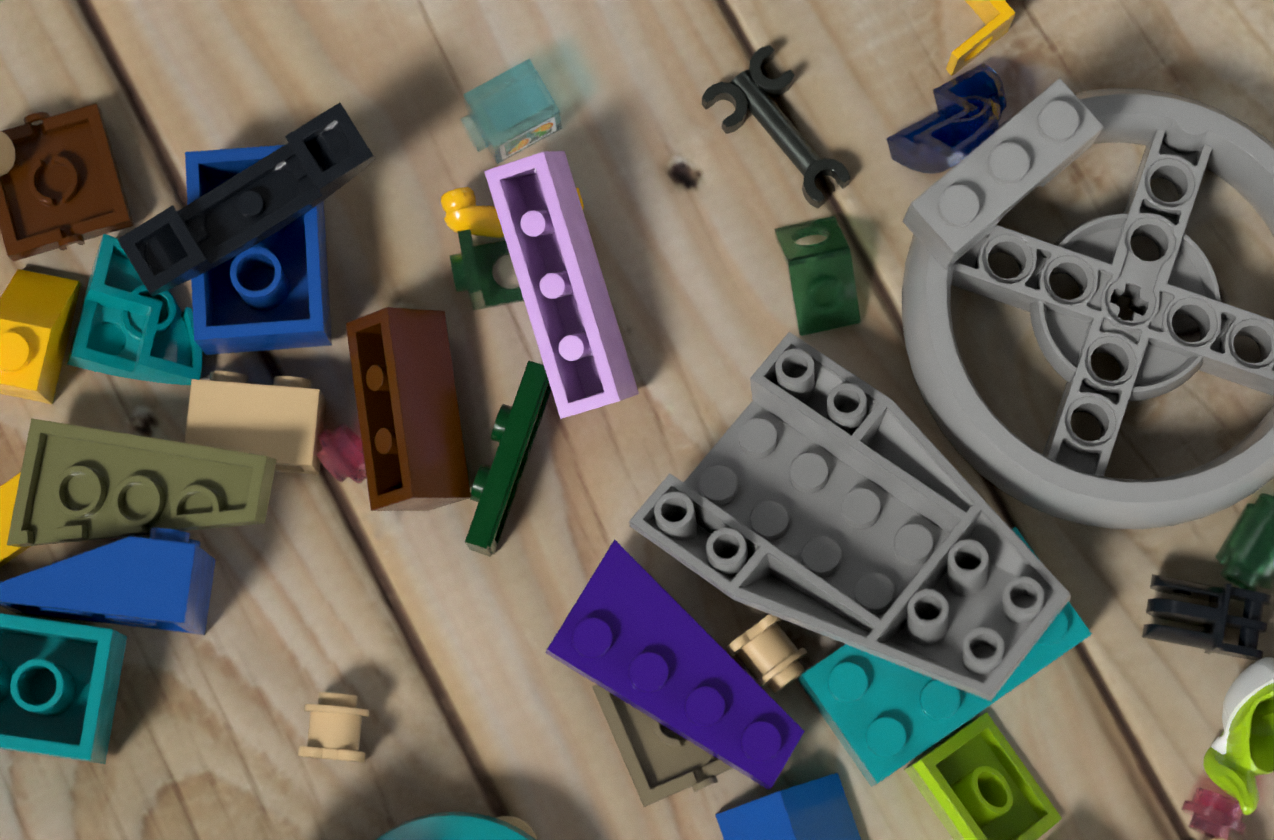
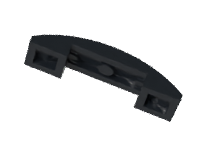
(249, 205)

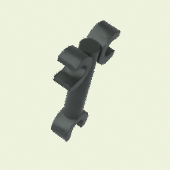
(754, 91)

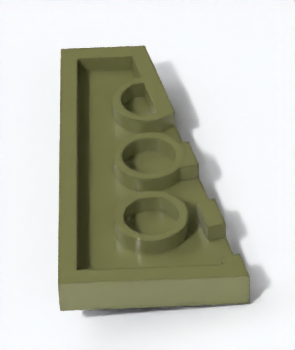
(118, 485)

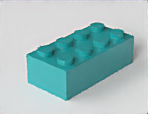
(58, 687)
(895, 714)

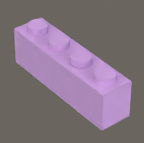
(561, 282)

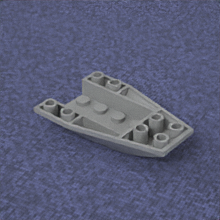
(855, 529)

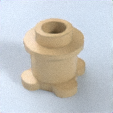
(769, 654)
(334, 728)

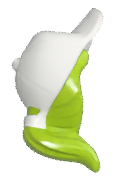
(1248, 735)

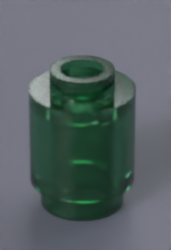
(1250, 547)

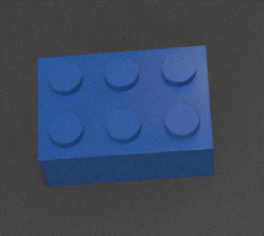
(271, 292)

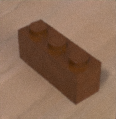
(407, 410)

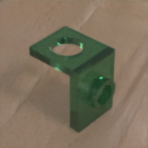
(474, 273)
(820, 276)

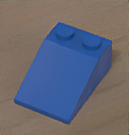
(130, 582)

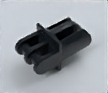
(1211, 617)

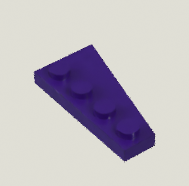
(663, 663)

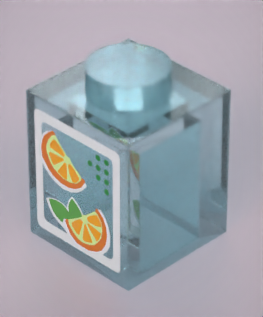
(510, 112)

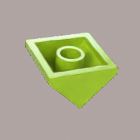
(982, 787)

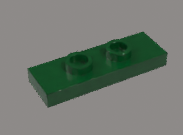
(497, 484)

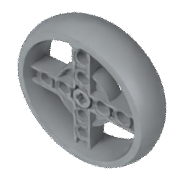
(1069, 477)

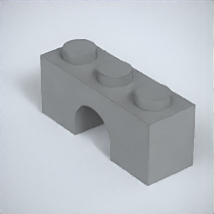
(1001, 173)

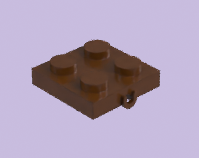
(61, 184)

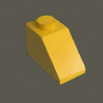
(35, 333)

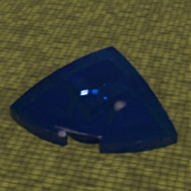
(965, 118)

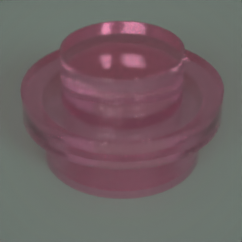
(342, 454)
(1214, 814)

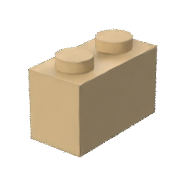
(259, 418)

